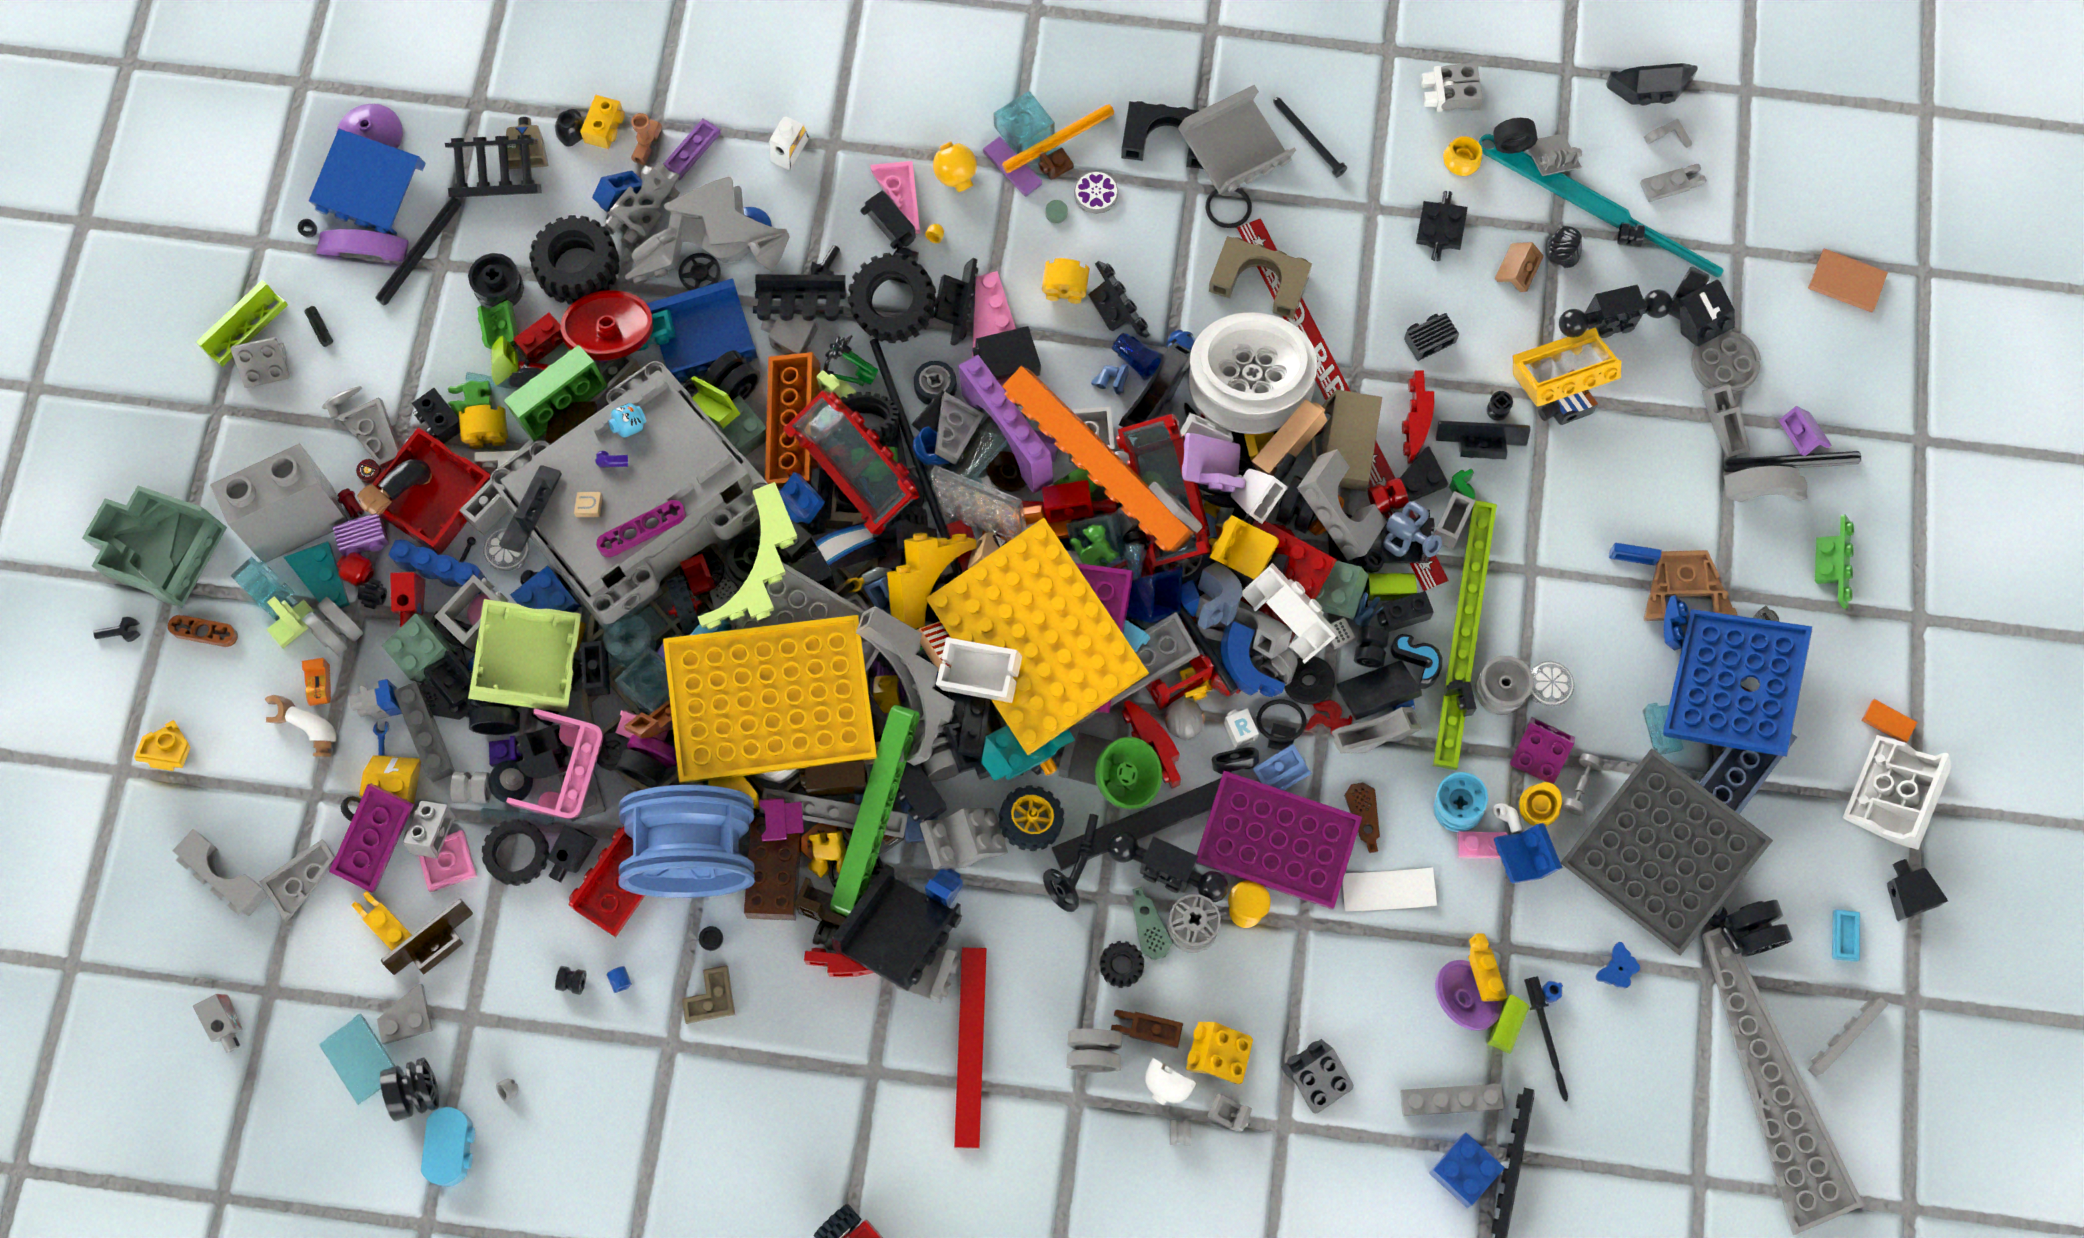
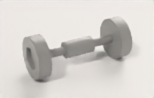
(1590, 762)

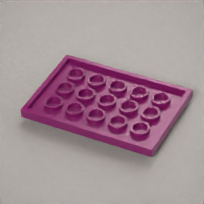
(1278, 840)

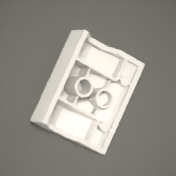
(1897, 791)

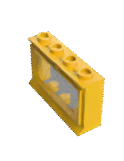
(1565, 367)

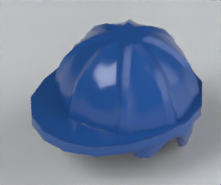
(925, 445)

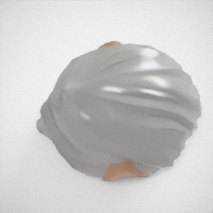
(1184, 719)

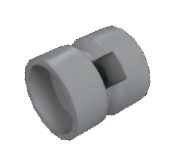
(470, 787)

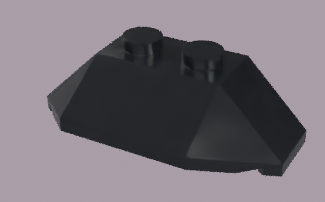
(1652, 83)

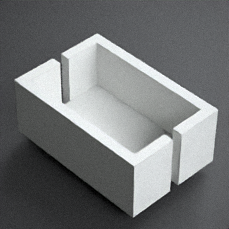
(979, 670)

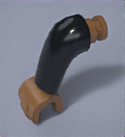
(393, 485)

